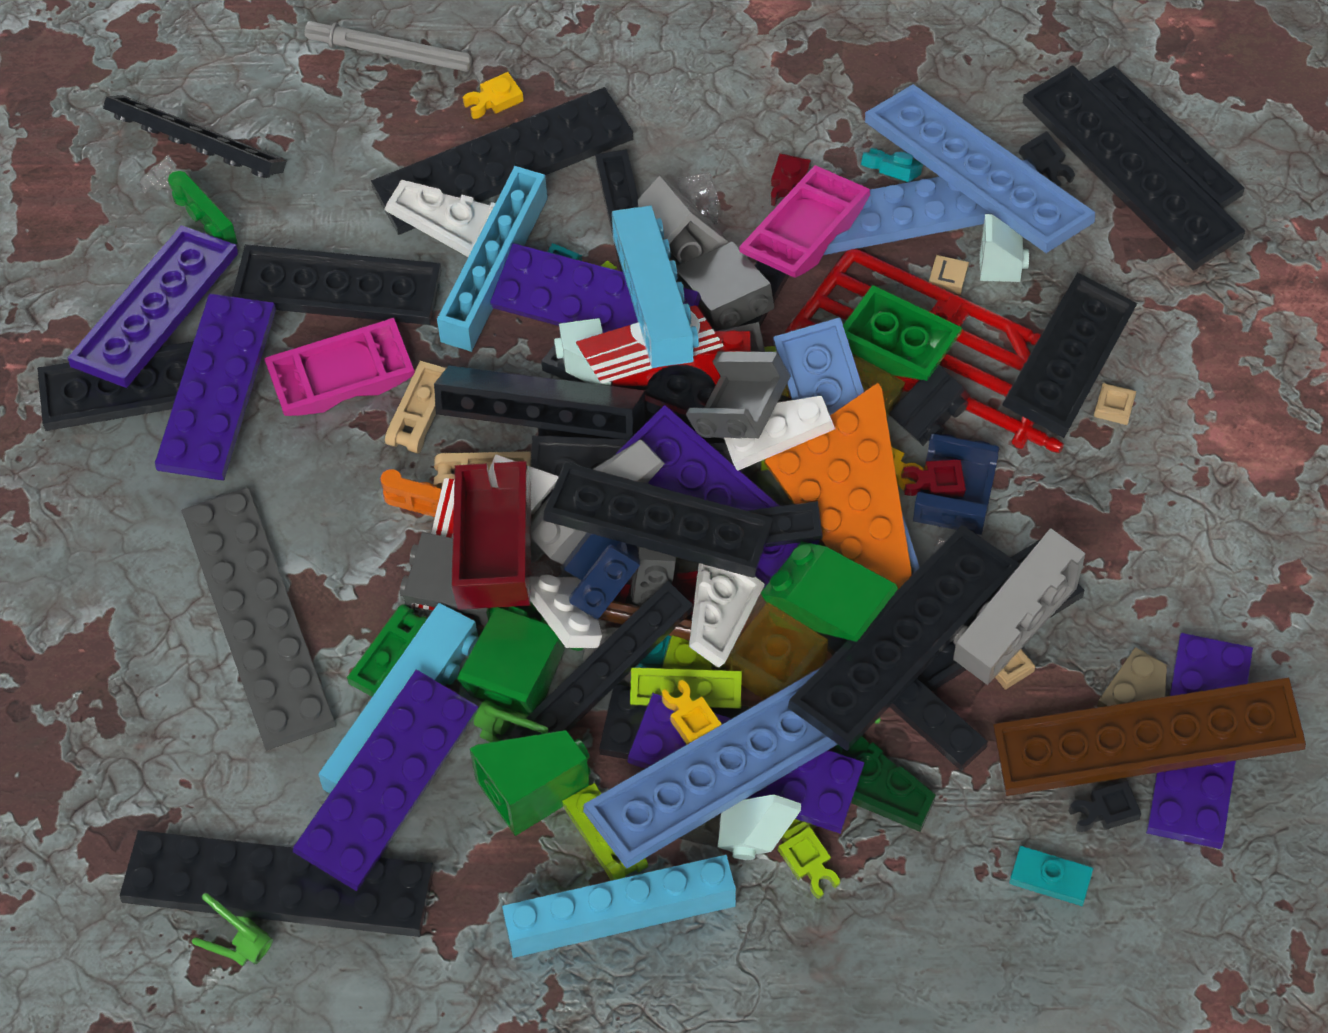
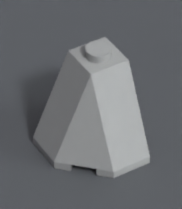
(683, 224)

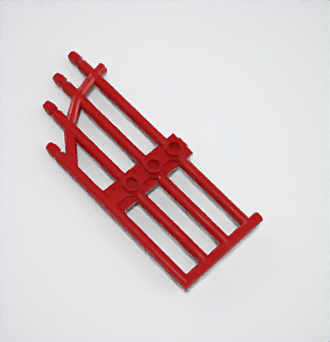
(953, 309)

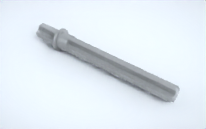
(387, 46)

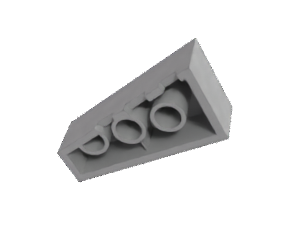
(1020, 607)

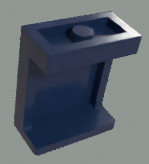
(978, 469)
(603, 570)

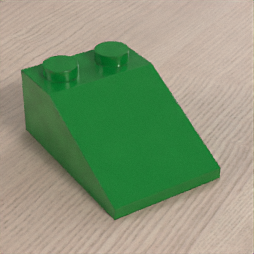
(899, 335)
(828, 591)

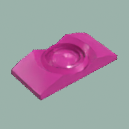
(806, 222)
(340, 368)

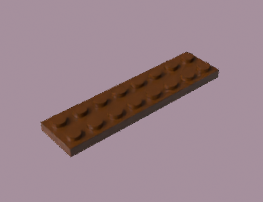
(1149, 736)

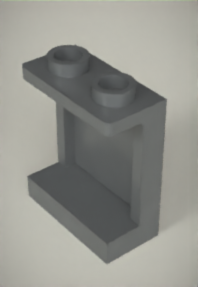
(728, 286)
(742, 396)
(432, 577)

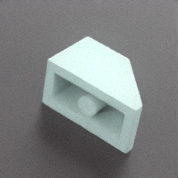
(1001, 252)
(568, 350)
(756, 825)

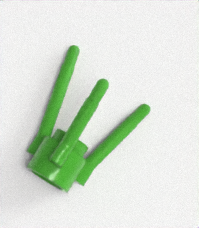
(498, 718)
(250, 941)

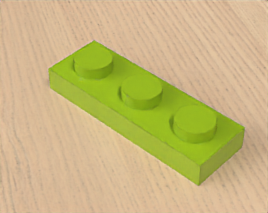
(716, 687)

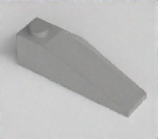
(634, 463)

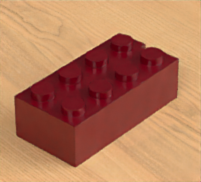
(491, 536)

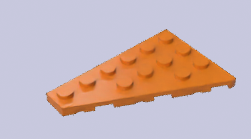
(854, 486)

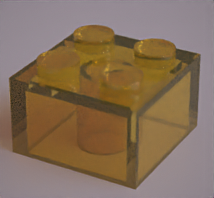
(776, 652)

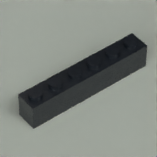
(540, 402)

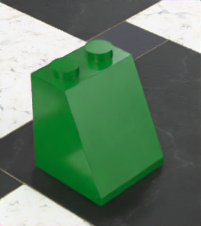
(512, 661)
(530, 775)

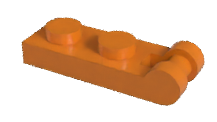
(408, 494)

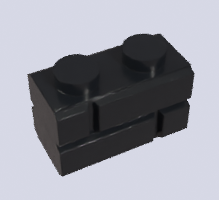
(930, 405)

